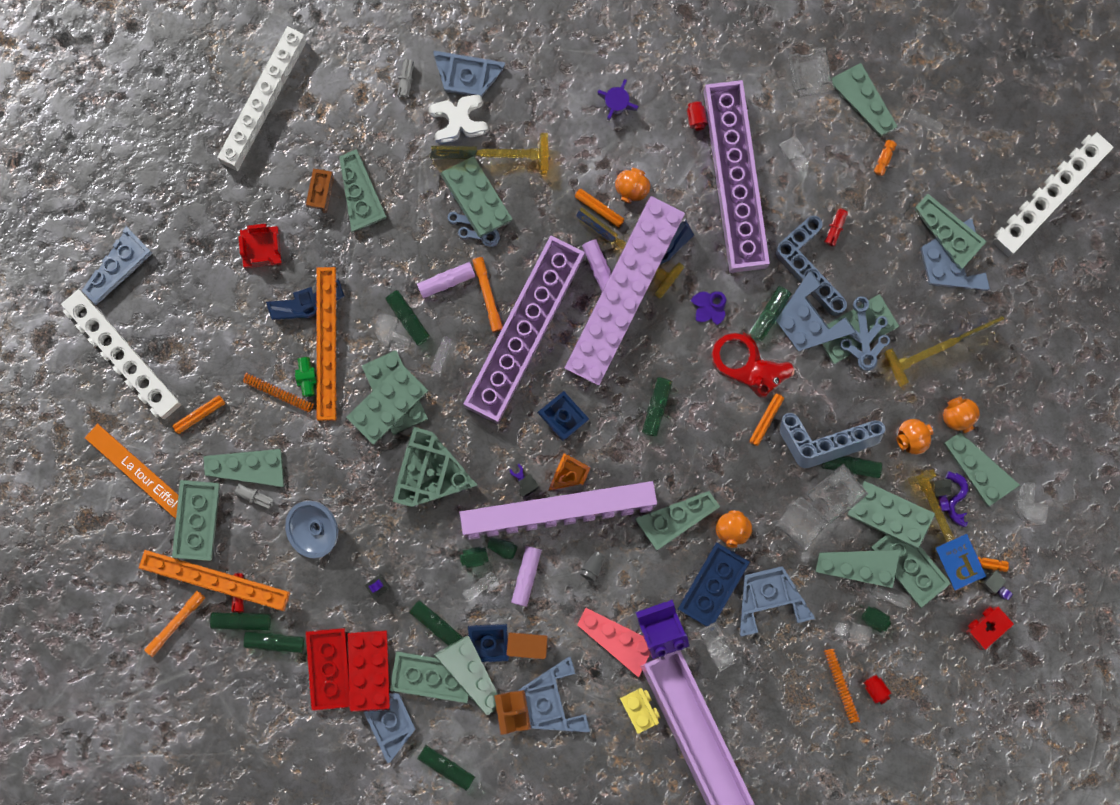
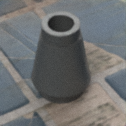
(592, 567)

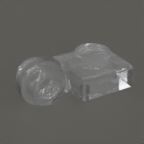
(793, 150)
(859, 633)

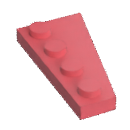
(616, 639)

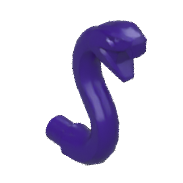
(959, 479)

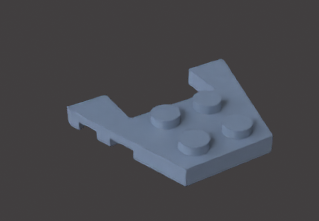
(944, 272)
(803, 322)
(766, 591)
(545, 703)

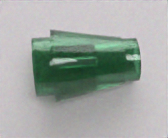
(503, 548)

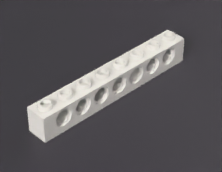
(262, 98)
(1099, 149)
(79, 301)

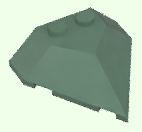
(428, 471)

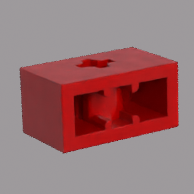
(977, 628)

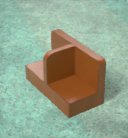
(320, 189)
(527, 645)
(512, 712)

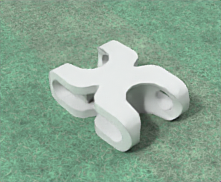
(458, 119)

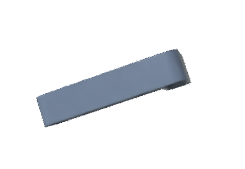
(795, 255)
(831, 443)

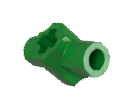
(305, 377)

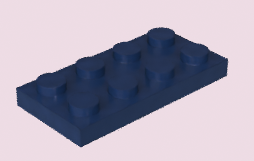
(713, 585)

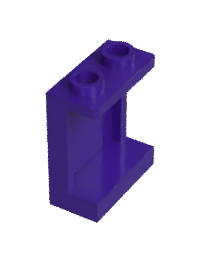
(662, 629)

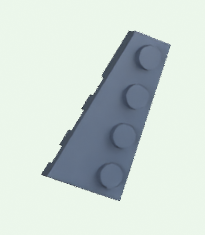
(120, 263)

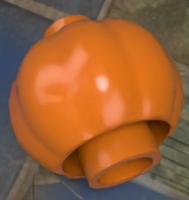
(632, 185)
(961, 414)
(914, 436)
(733, 528)

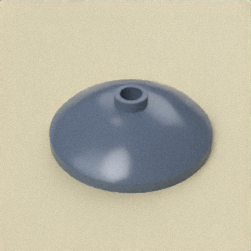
(303, 529)

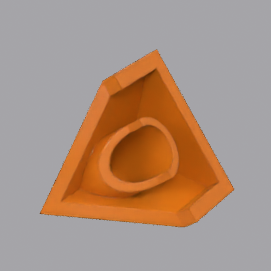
(569, 473)

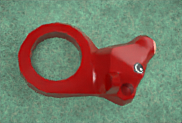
(758, 374)

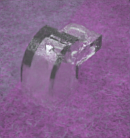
(385, 332)
(1027, 509)
(717, 646)

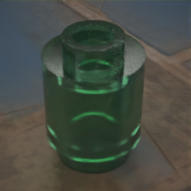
(474, 557)
(876, 619)

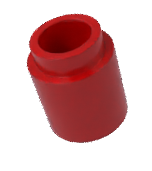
(697, 116)
(877, 689)

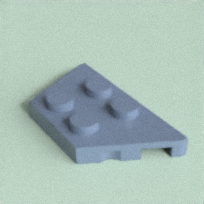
(466, 74)
(391, 726)

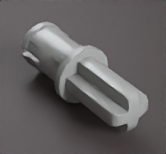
(405, 78)
(253, 496)

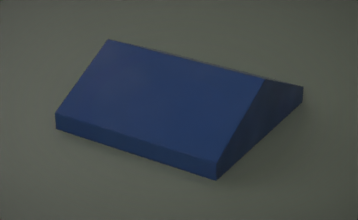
(563, 416)
(490, 641)

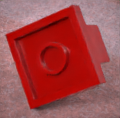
(260, 246)

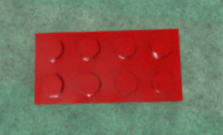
(328, 669)
(368, 671)

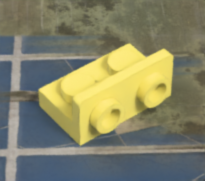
(639, 710)

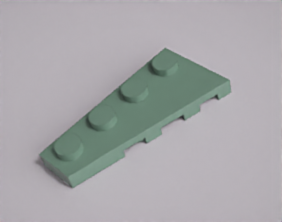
(255, 467)

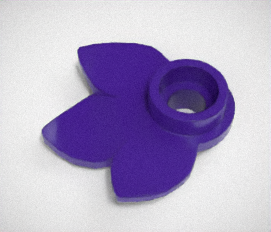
(707, 308)

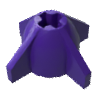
(617, 100)

